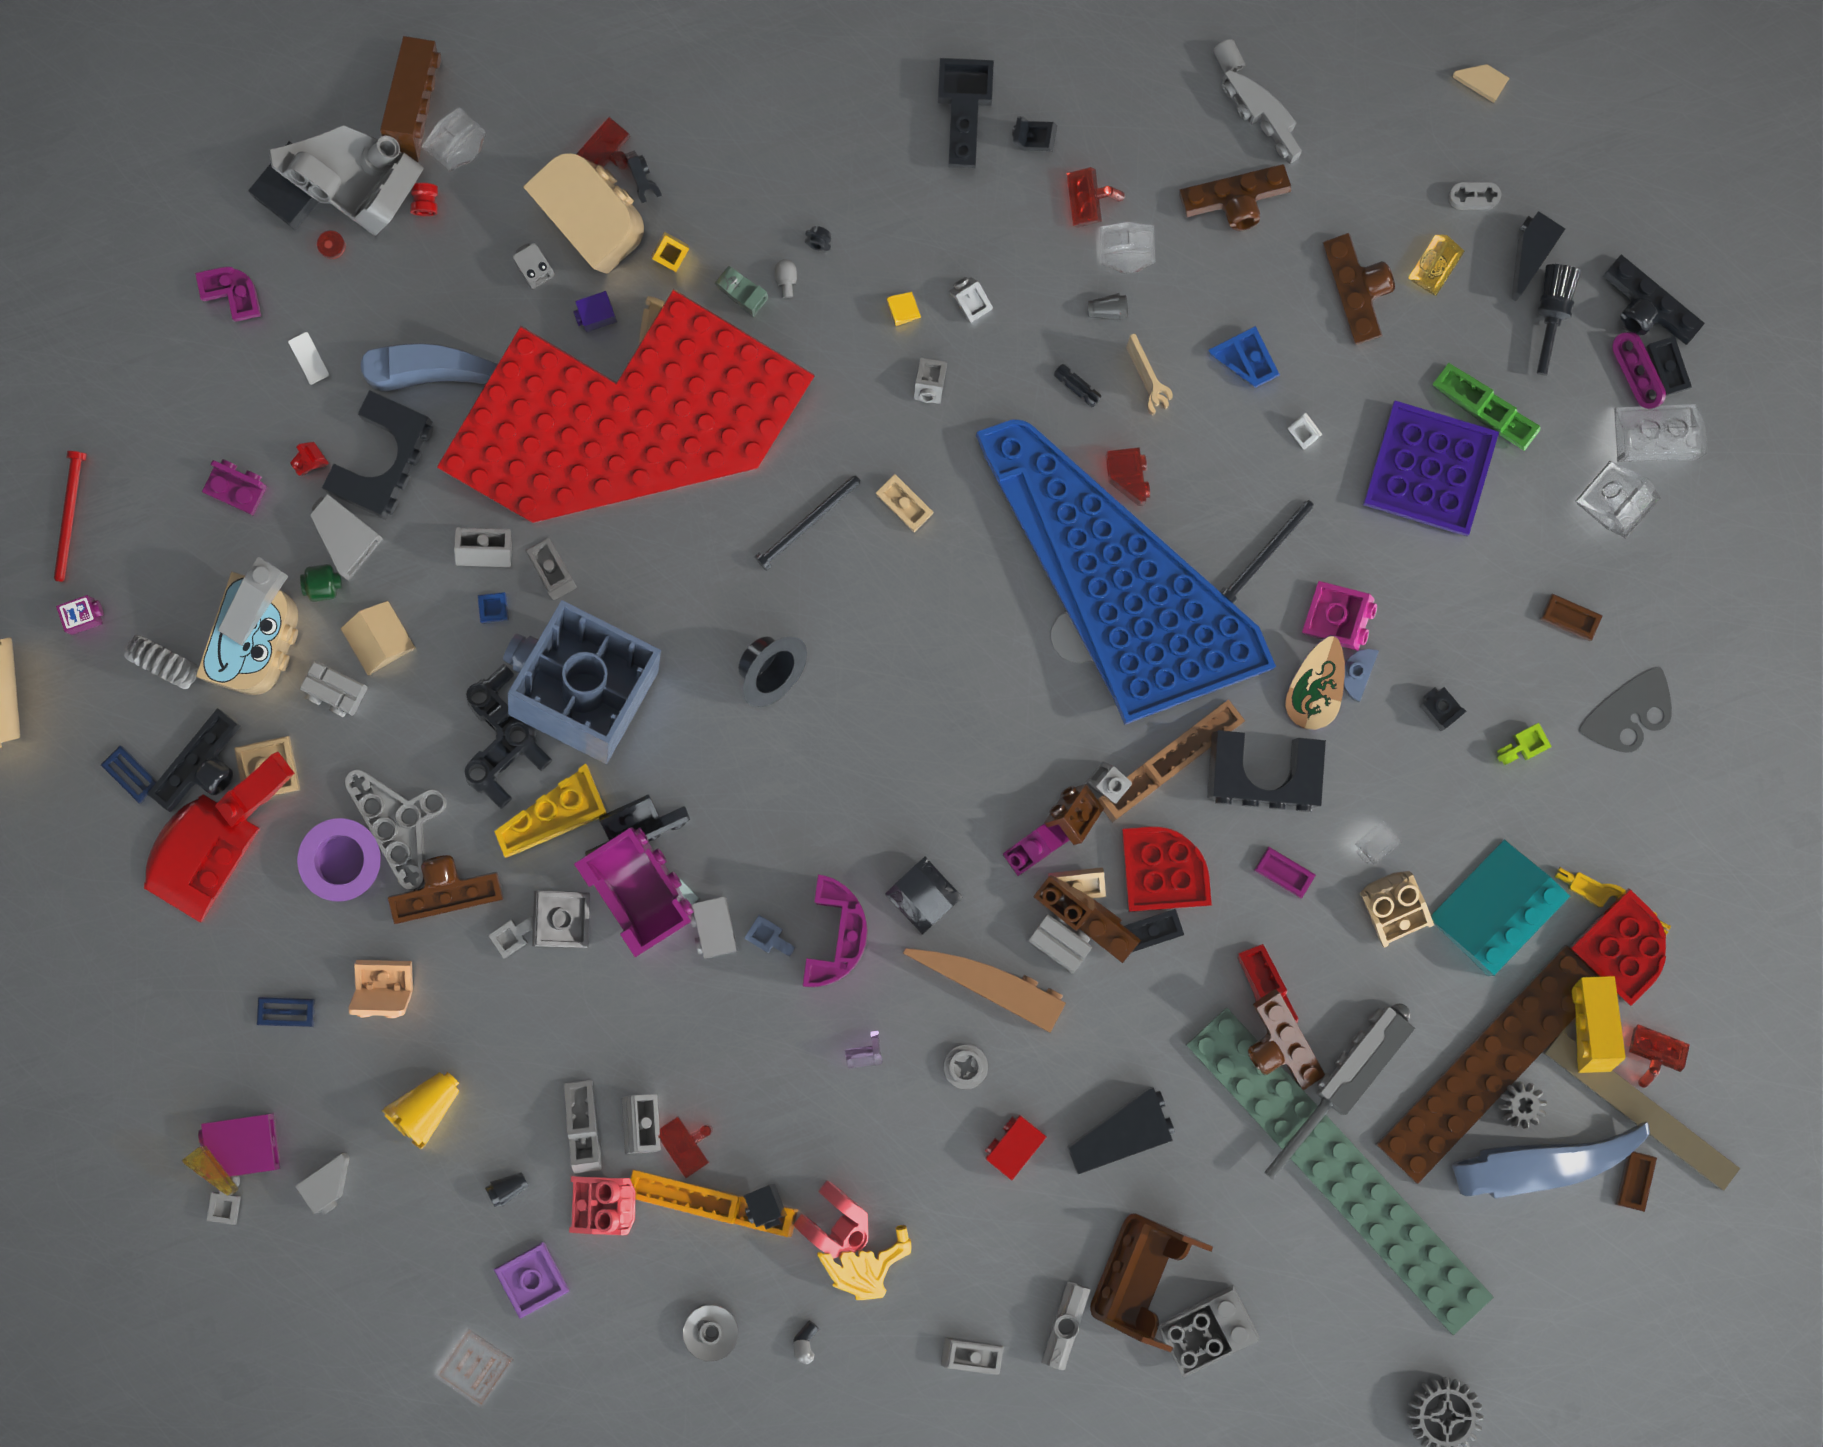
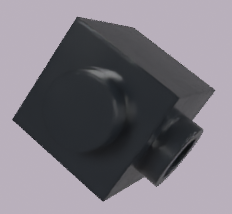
(765, 1207)

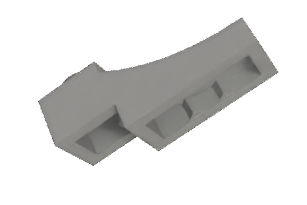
(582, 1127)

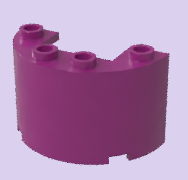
(637, 889)
(851, 935)

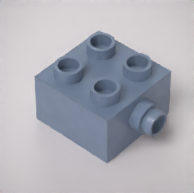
(580, 680)

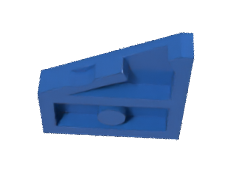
(1247, 357)

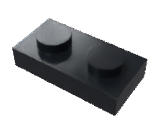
(1669, 365)
(1156, 929)

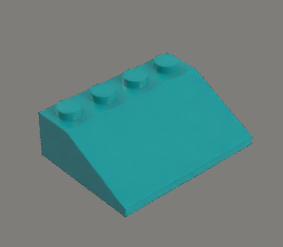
(1499, 908)

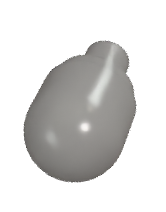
(786, 277)

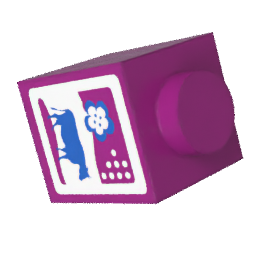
(80, 614)

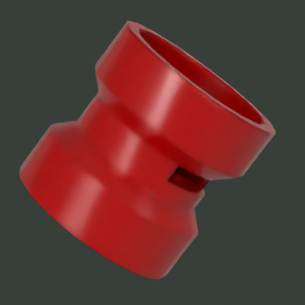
(424, 199)

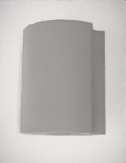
(1229, 56)

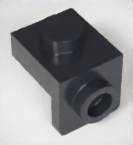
(1034, 135)

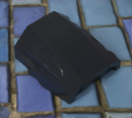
(923, 895)

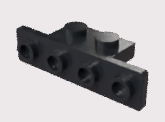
(641, 815)

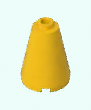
(423, 1108)

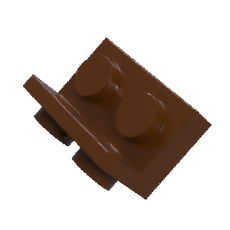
(1075, 812)

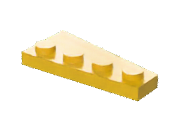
(560, 811)

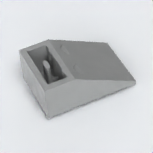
(1209, 1331)

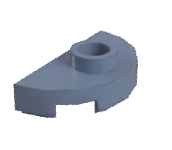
(1357, 672)

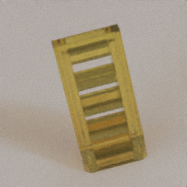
(208, 1167)

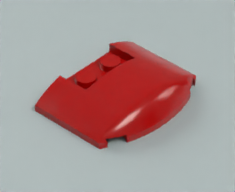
(196, 857)

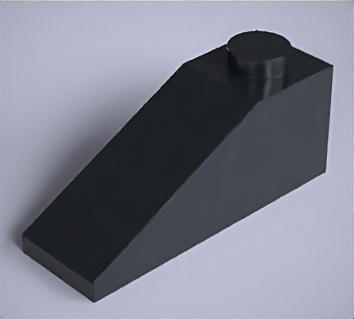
(1533, 247)

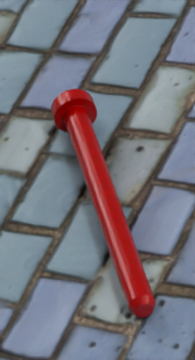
(68, 513)

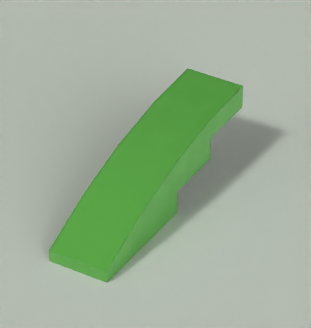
(1486, 406)

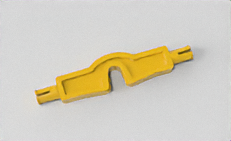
(1592, 890)

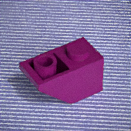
(1035, 847)

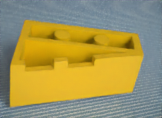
(1598, 1025)

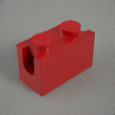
(1014, 1147)

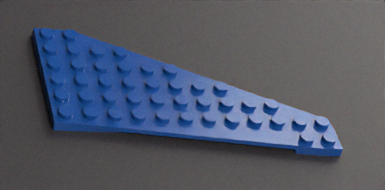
(1137, 605)

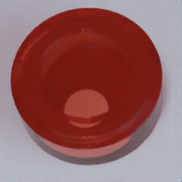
(331, 244)

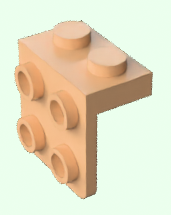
(381, 988)

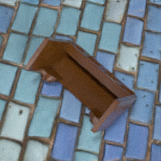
(1134, 1274)

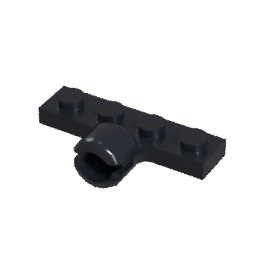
(1650, 303)
(198, 763)

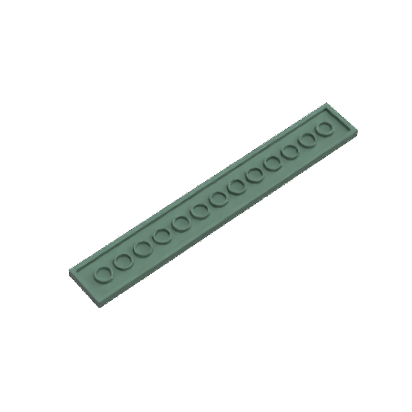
(1343, 1175)

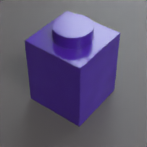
(594, 312)

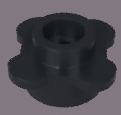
(818, 238)

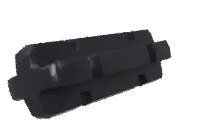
(1077, 385)

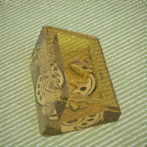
(1436, 264)

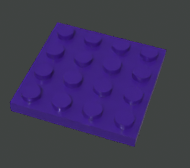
(1431, 468)

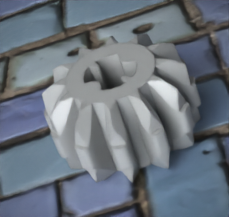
(1512, 1105)

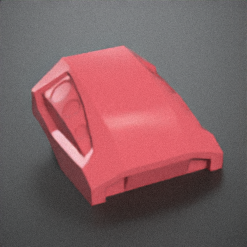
(602, 1205)

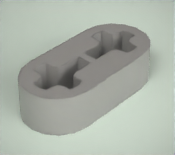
(1474, 202)

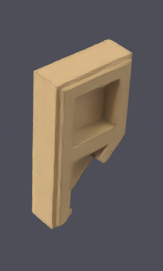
(1483, 80)

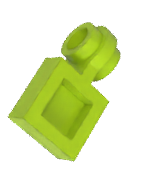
(1529, 743)

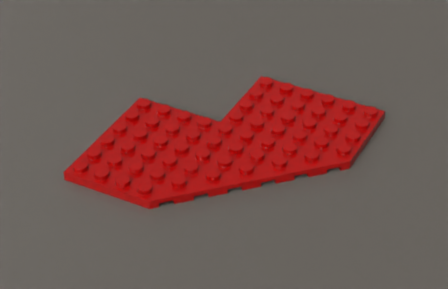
(683, 412)

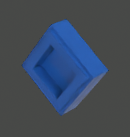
(493, 607)

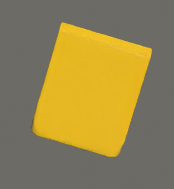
(903, 308)

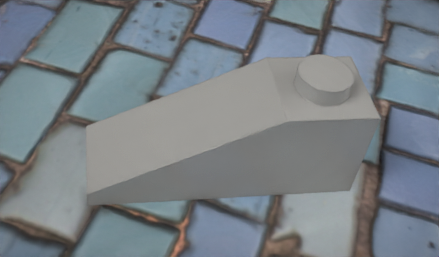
(252, 600)

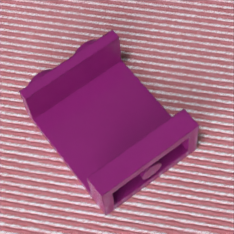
(243, 1144)

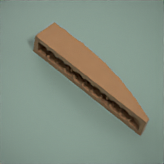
(998, 986)

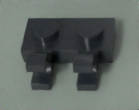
(639, 170)

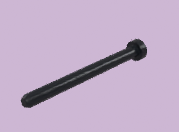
(1267, 552)
(765, 559)

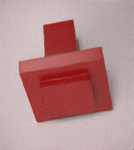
(308, 458)

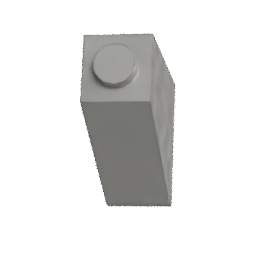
(344, 535)

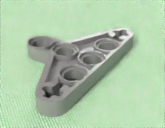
(390, 810)

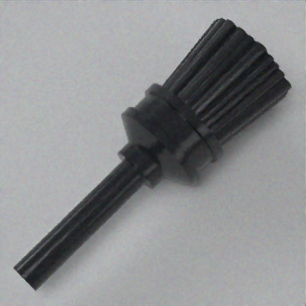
(1555, 306)

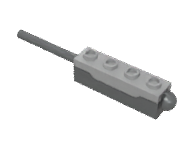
(1353, 1073)

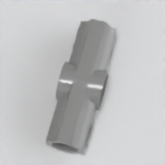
(1060, 1343)

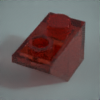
(1126, 474)

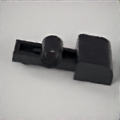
(964, 86)

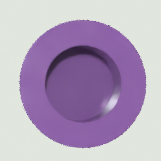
(338, 859)

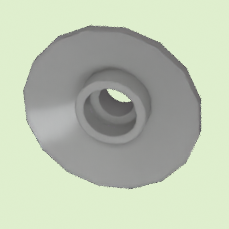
(707, 1347)

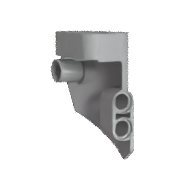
(351, 173)

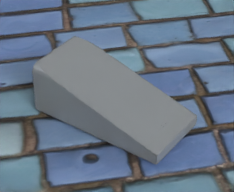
(551, 569)
(971, 1356)

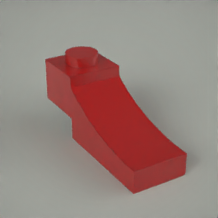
(255, 789)
(1263, 974)

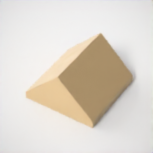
(377, 637)

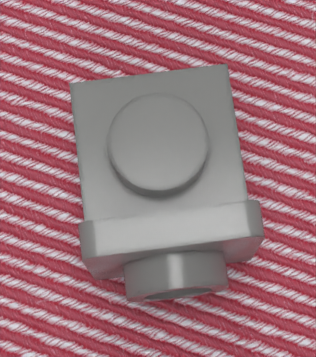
(971, 298)
(930, 380)
(1109, 782)

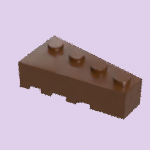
(411, 94)

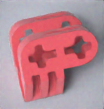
(847, 1234)

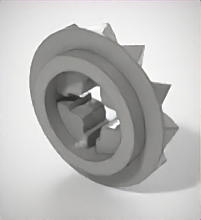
(960, 1054)

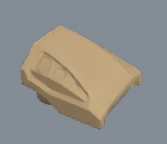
(1396, 906)

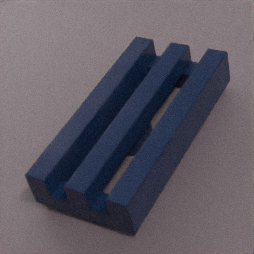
(140, 798)
(310, 1012)

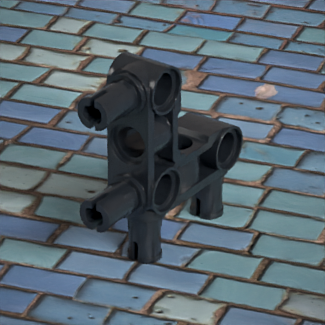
(502, 750)

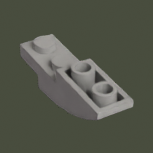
(1258, 104)

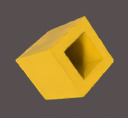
(670, 251)

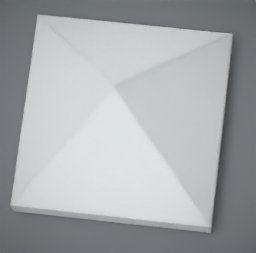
(1304, 431)

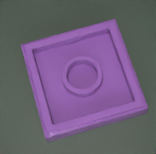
(531, 1280)

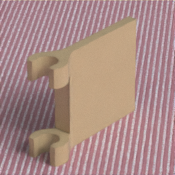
(1148, 376)

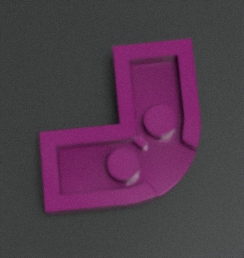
(235, 285)

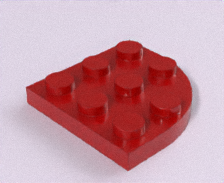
(1163, 870)
(1625, 944)

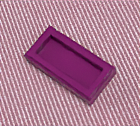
(1284, 872)

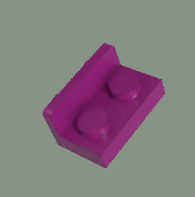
(234, 487)

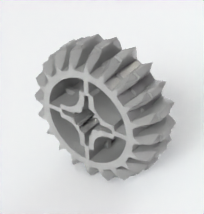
(161, 661)
(1444, 1401)

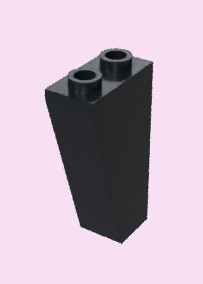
(1125, 1132)

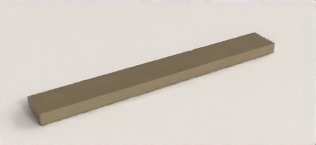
(1642, 1109)

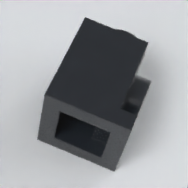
(1441, 718)

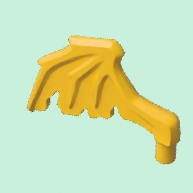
(864, 1273)

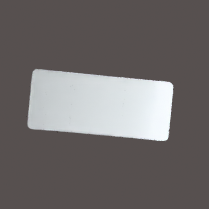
(308, 358)

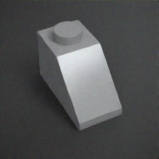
(325, 1185)

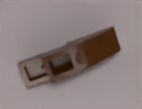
(1087, 915)

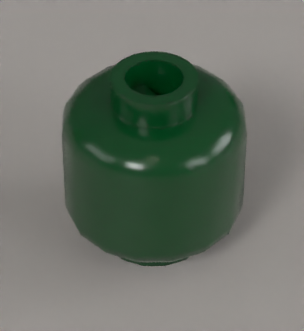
(320, 582)

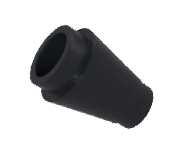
(506, 1188)

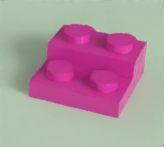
(1341, 614)

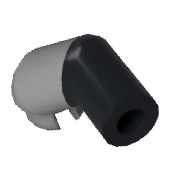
(802, 1343)

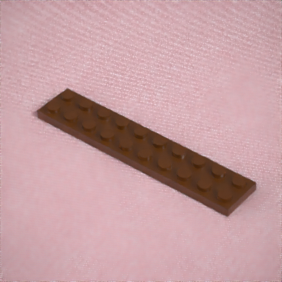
(1486, 1067)

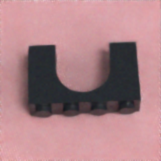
(380, 492)
(1229, 781)

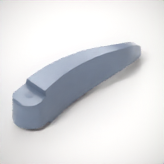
(422, 363)
(1543, 1166)

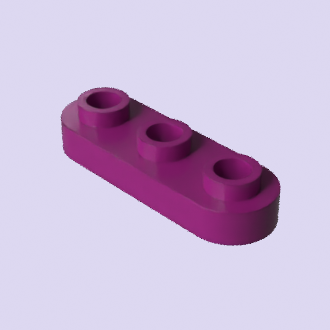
(1630, 362)

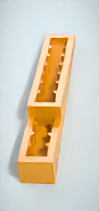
(702, 1201)

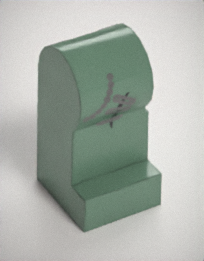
(742, 290)

